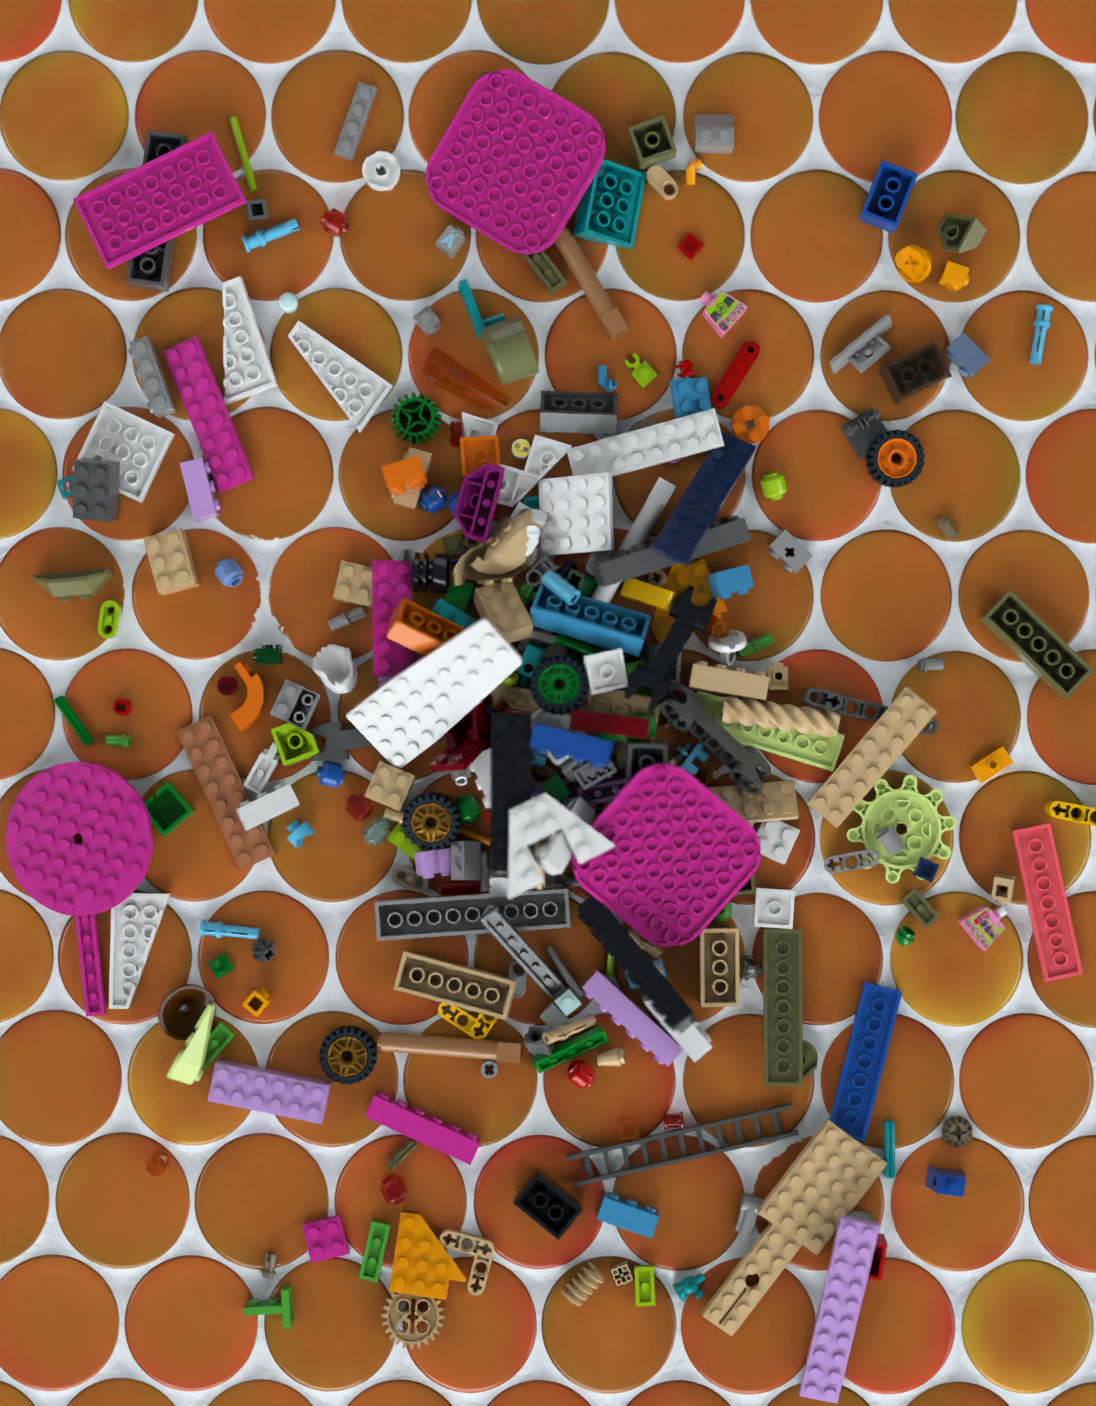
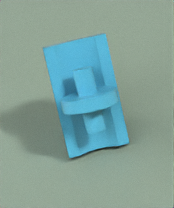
(698, 752)

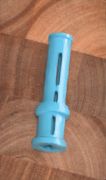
(261, 238)
(1043, 324)
(219, 929)

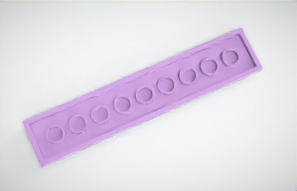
(839, 1309)

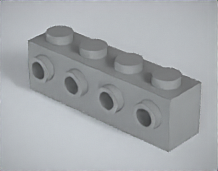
(152, 376)

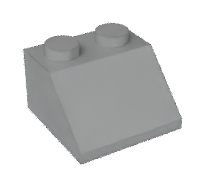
(713, 133)

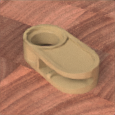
(658, 179)

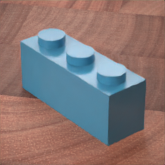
(628, 1214)

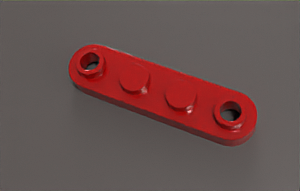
(734, 375)

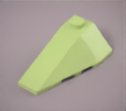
(189, 1062)

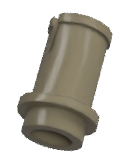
(947, 527)
(269, 1265)

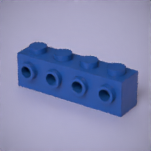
(572, 744)

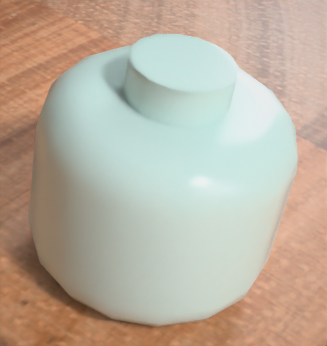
(288, 302)

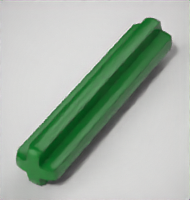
(73, 720)

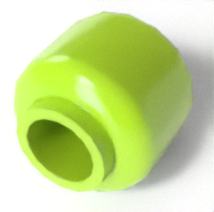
(773, 485)

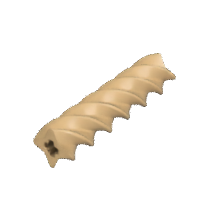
(785, 716)

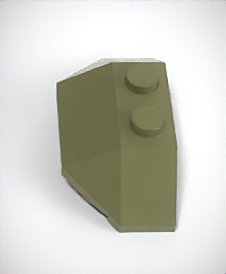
(74, 584)

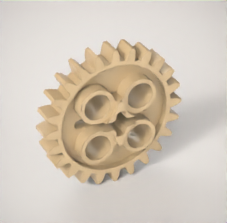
(395, 1315)

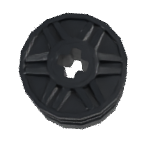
(430, 572)

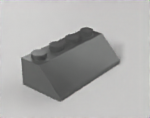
(578, 412)

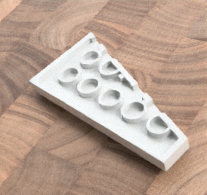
(244, 351)
(347, 380)
(131, 939)

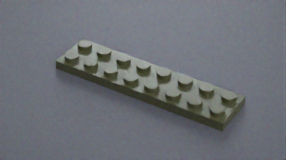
(782, 1007)

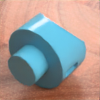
(298, 832)

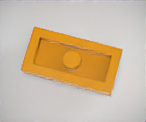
(991, 764)

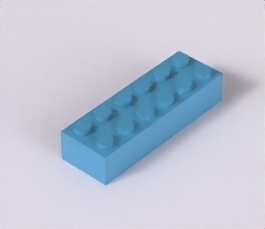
(591, 621)

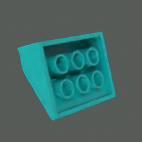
(611, 206)

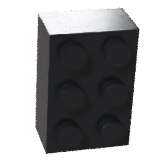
(548, 1203)

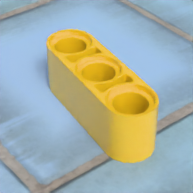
(648, 594)

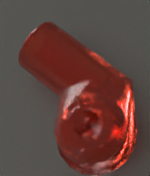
(502, 707)

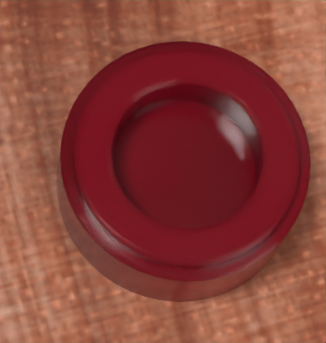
(227, 685)

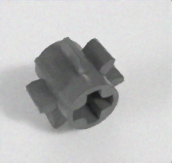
(263, 950)

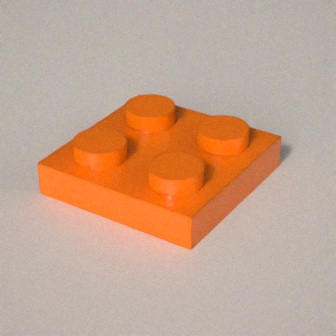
(479, 451)

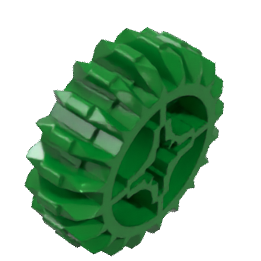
(418, 411)

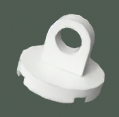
(728, 646)

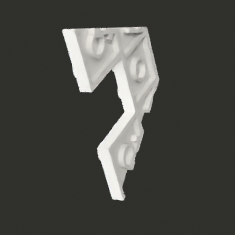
(541, 459)
(535, 821)

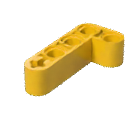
(1083, 812)

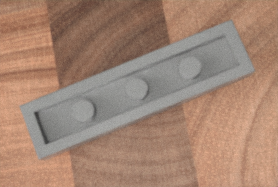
(355, 121)

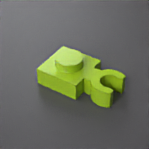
(642, 372)

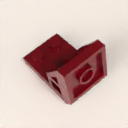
(465, 741)

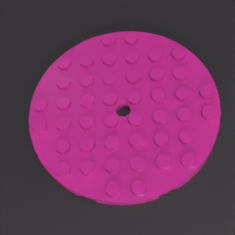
(114, 832)

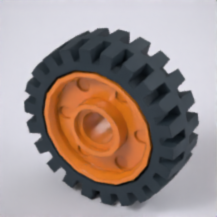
(909, 455)

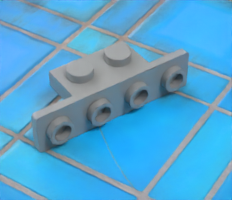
(865, 349)

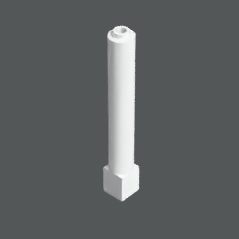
(640, 529)

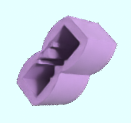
(433, 862)

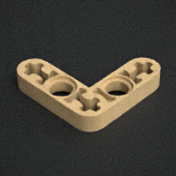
(480, 1256)

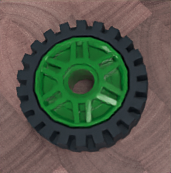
(559, 670)

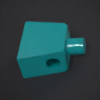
(532, 655)

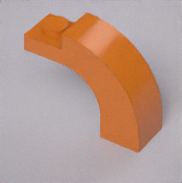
(255, 701)

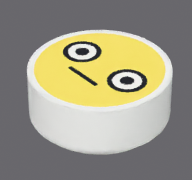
(521, 448)

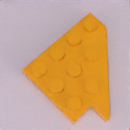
(678, 580)
(421, 1261)

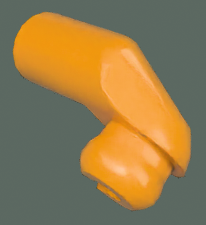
(690, 170)

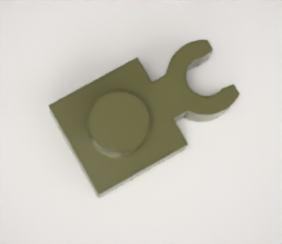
(455, 544)

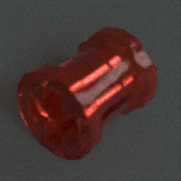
(673, 1120)

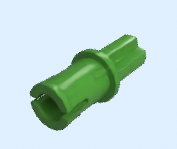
(756, 645)

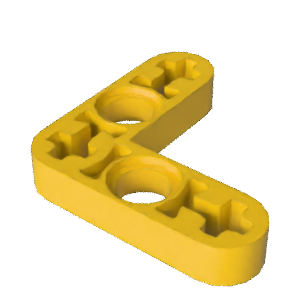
(472, 1021)

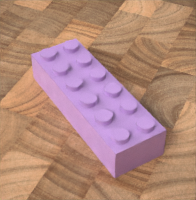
(269, 1091)

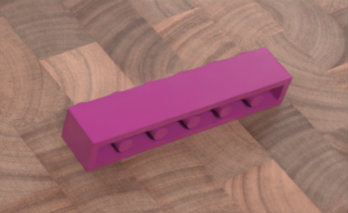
(423, 1128)

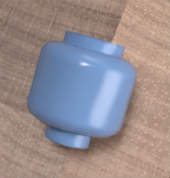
(229, 572)

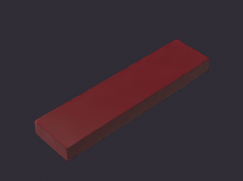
(609, 724)

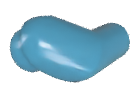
(604, 381)

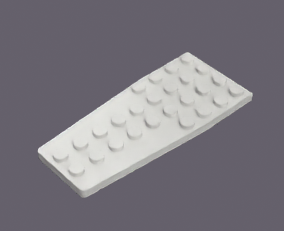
(434, 693)

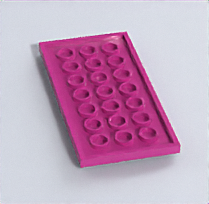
(159, 200)

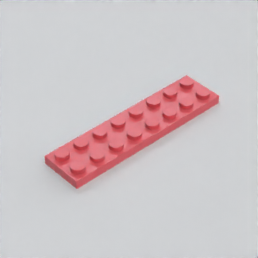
(1047, 902)

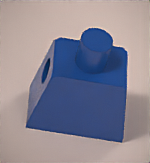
(947, 1181)

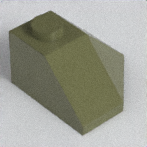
(960, 233)

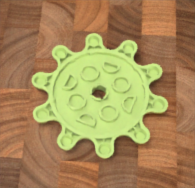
(919, 816)

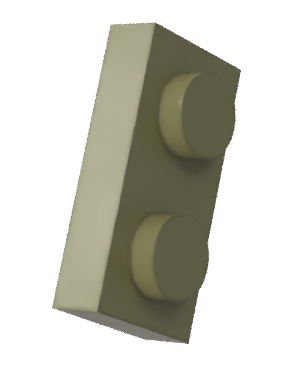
(919, 908)

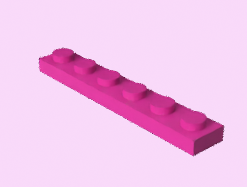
(90, 965)

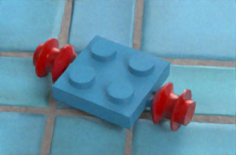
(689, 393)

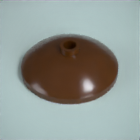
(181, 1023)

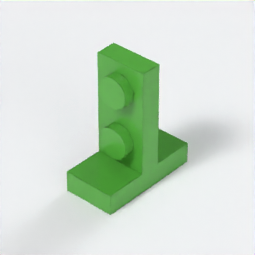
(273, 1306)

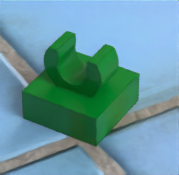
(221, 965)

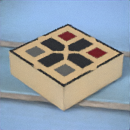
(621, 1274)

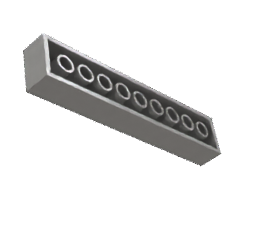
(461, 913)

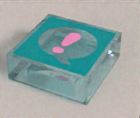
(66, 487)

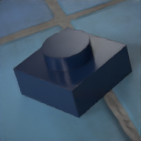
(926, 869)

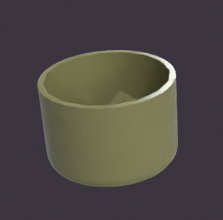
(509, 350)

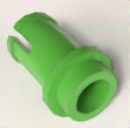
(118, 740)

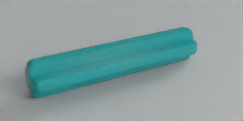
(889, 1148)

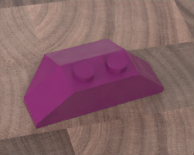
(479, 501)

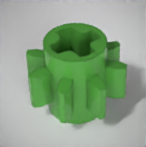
(526, 593)

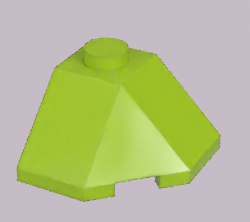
(294, 743)

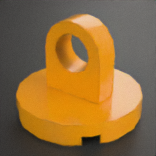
(913, 263)

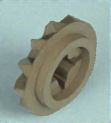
(950, 1125)

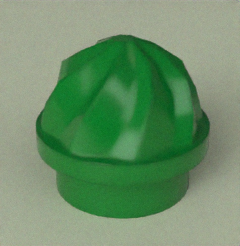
(905, 935)

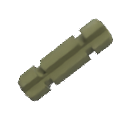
(401, 1154)

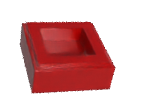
(690, 246)

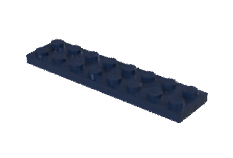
(703, 500)

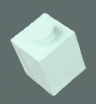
(567, 1001)

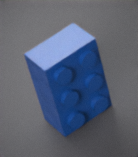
(887, 196)

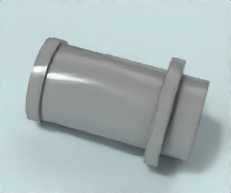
(930, 664)

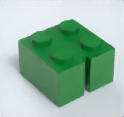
(169, 809)

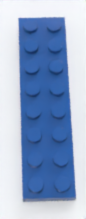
(865, 1059)

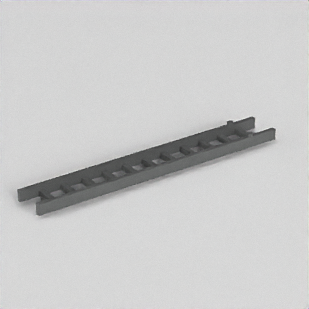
(685, 1157)

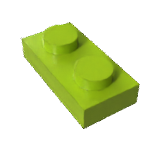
(400, 840)
(644, 1285)

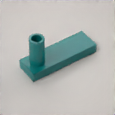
(473, 312)

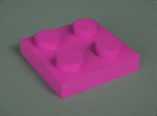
(325, 1238)

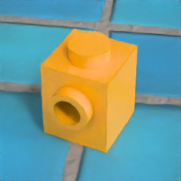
(954, 276)
(257, 1001)

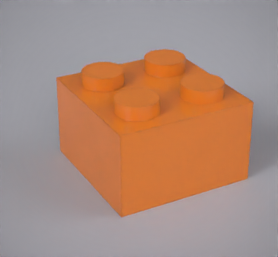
(404, 475)

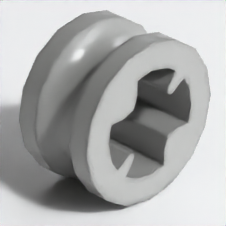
(495, 1069)

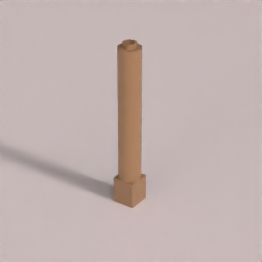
(609, 315)
(498, 1050)

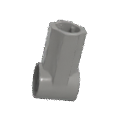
(748, 1213)

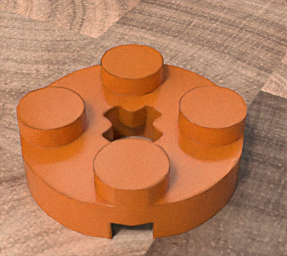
(760, 421)

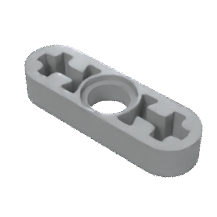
(867, 863)

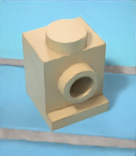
(775, 684)
(1003, 880)

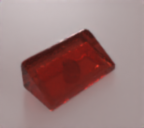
(460, 887)

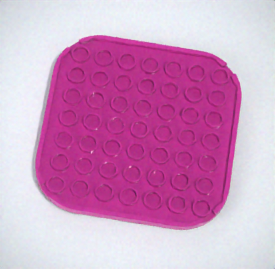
(515, 161)
(673, 855)

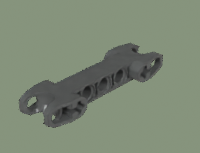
(859, 712)
(692, 717)
(340, 741)

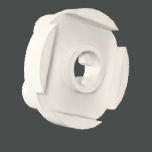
(387, 180)

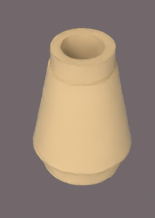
(613, 1057)

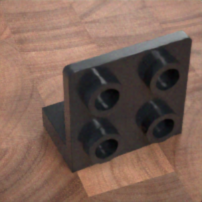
(590, 775)

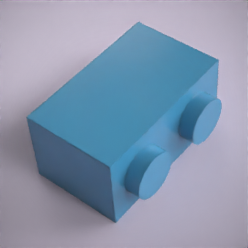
(730, 581)

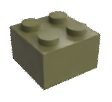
(651, 142)

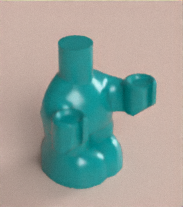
(688, 1286)

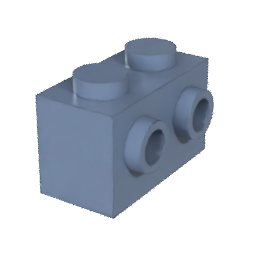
(966, 356)

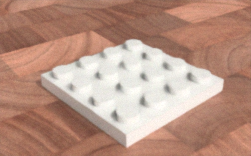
(131, 442)
(577, 514)

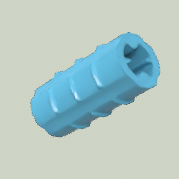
(560, 587)

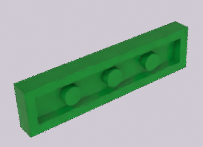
(571, 1049)

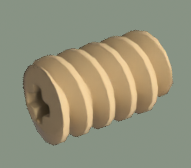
(583, 1285)

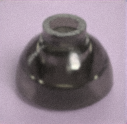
(749, 967)

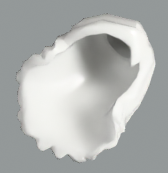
(336, 668)

